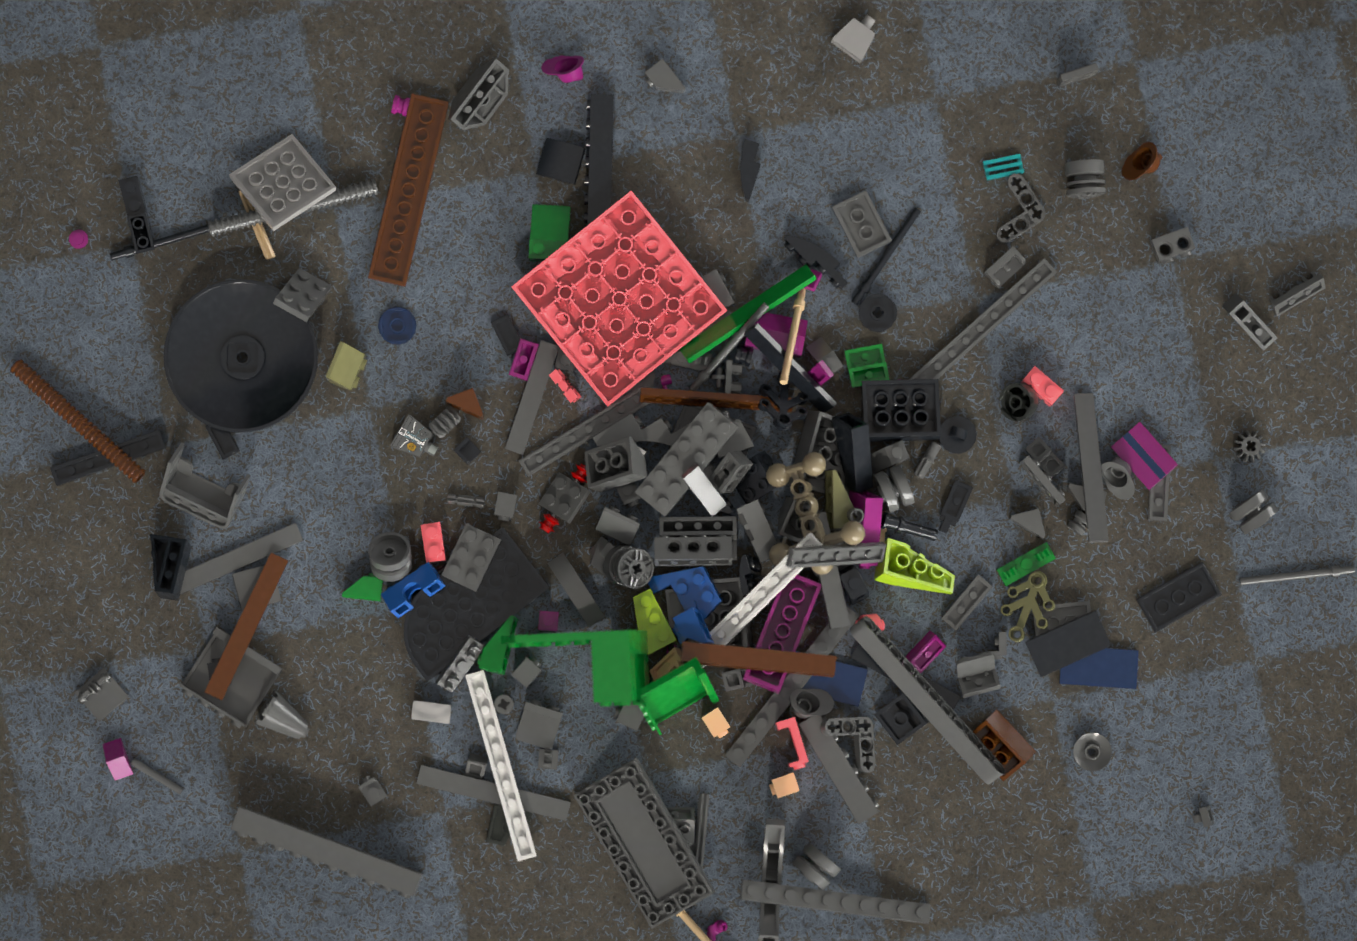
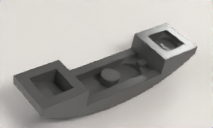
(576, 590)

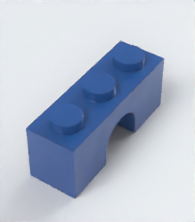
(399, 596)

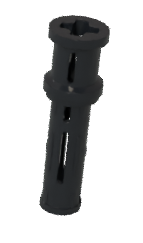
(899, 525)

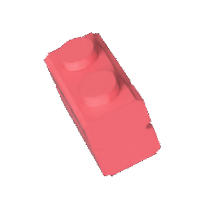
(1043, 386)
(433, 542)

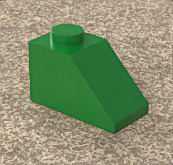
(365, 588)

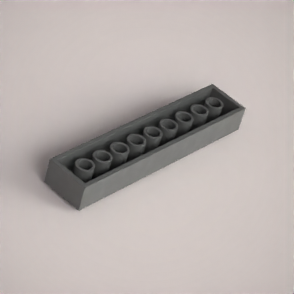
(327, 851)

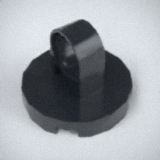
(957, 434)

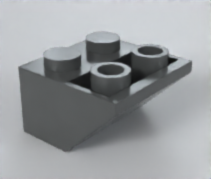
(618, 526)

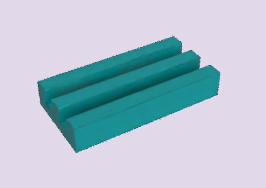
(1019, 163)

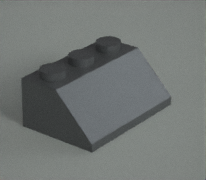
(614, 465)

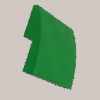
(866, 364)

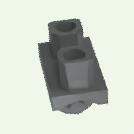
(730, 369)

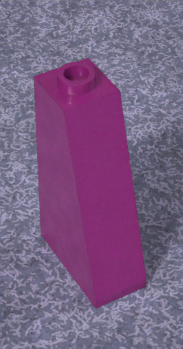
(872, 508)

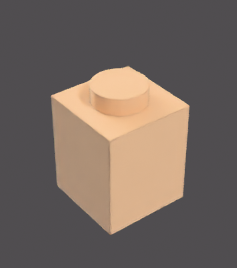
(716, 723)
(784, 785)

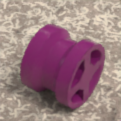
(400, 105)

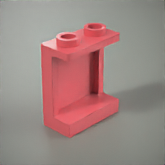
(797, 741)

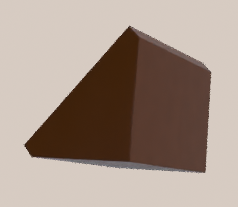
(466, 402)

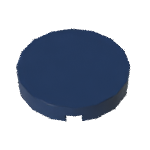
(397, 331)

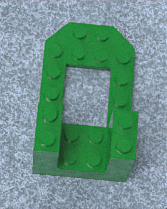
(617, 660)

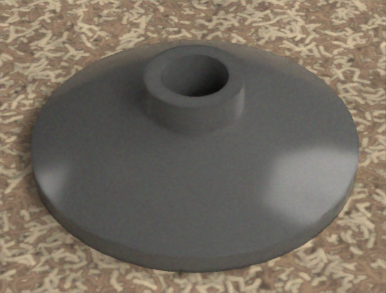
(1102, 752)

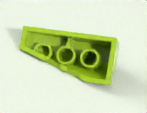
(912, 570)

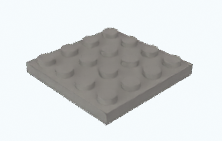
(282, 182)

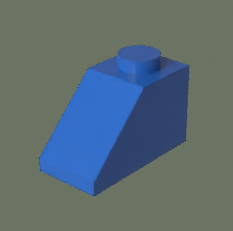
(692, 625)

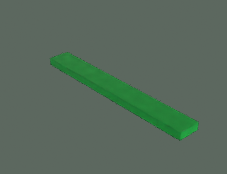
(735, 321)

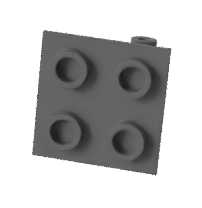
(101, 694)

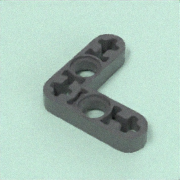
(1026, 215)
(859, 735)

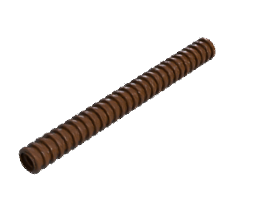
(77, 420)

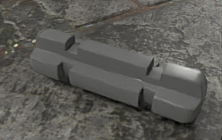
(465, 500)

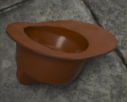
(1141, 161)

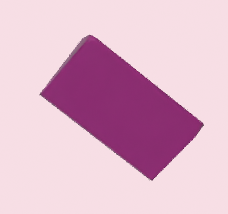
(524, 359)
(925, 651)

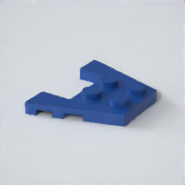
(693, 590)

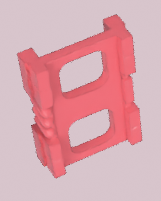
(570, 392)

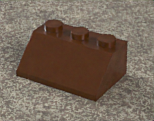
(1004, 742)

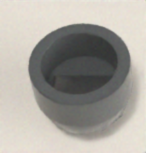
(858, 513)

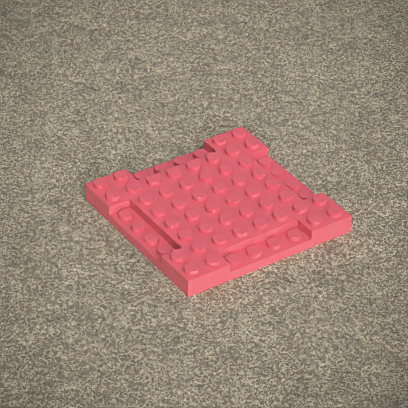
(619, 298)

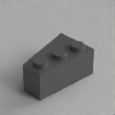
(757, 529)

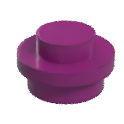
(78, 239)

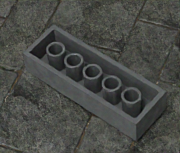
(695, 446)

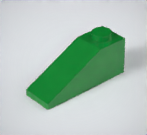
(496, 655)

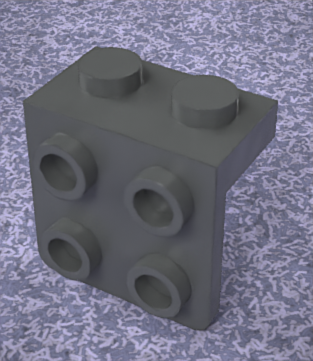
(977, 674)
(539, 724)

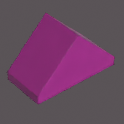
(117, 759)

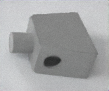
(855, 38)

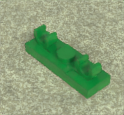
(1026, 564)

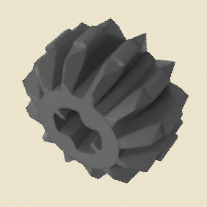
(445, 422)
(1243, 444)

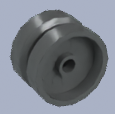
(895, 488)
(1254, 512)
(390, 556)
(816, 866)

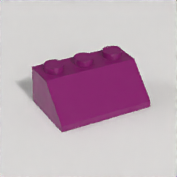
(779, 329)

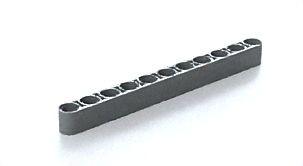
(927, 700)

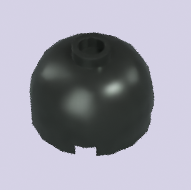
(1018, 401)

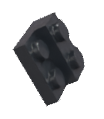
(901, 718)

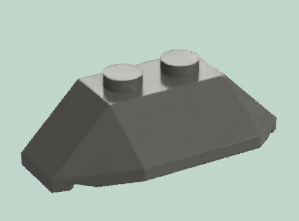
(480, 95)

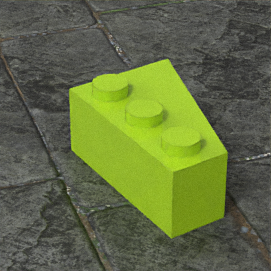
(652, 620)

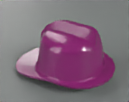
(564, 67)

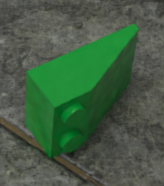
(548, 230)

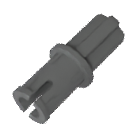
(927, 460)

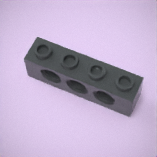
(684, 557)

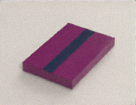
(1144, 455)

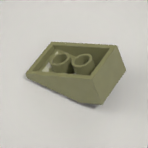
(346, 367)

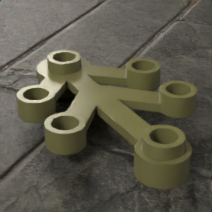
(1028, 603)

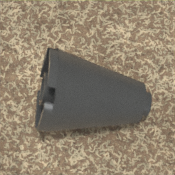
(282, 717)

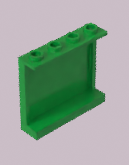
(674, 693)

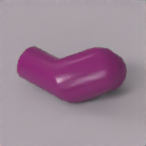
(716, 928)

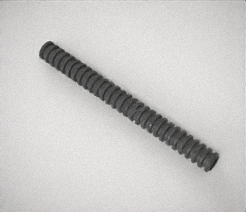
(253, 217)

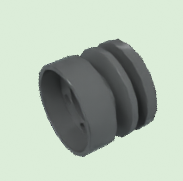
(1085, 178)
(619, 566)

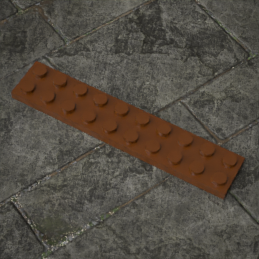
(408, 190)

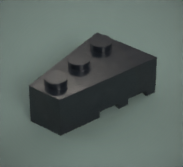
(169, 565)

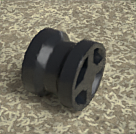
(744, 356)

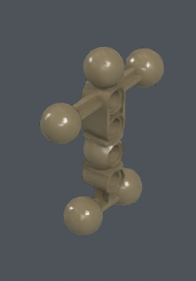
(813, 465)

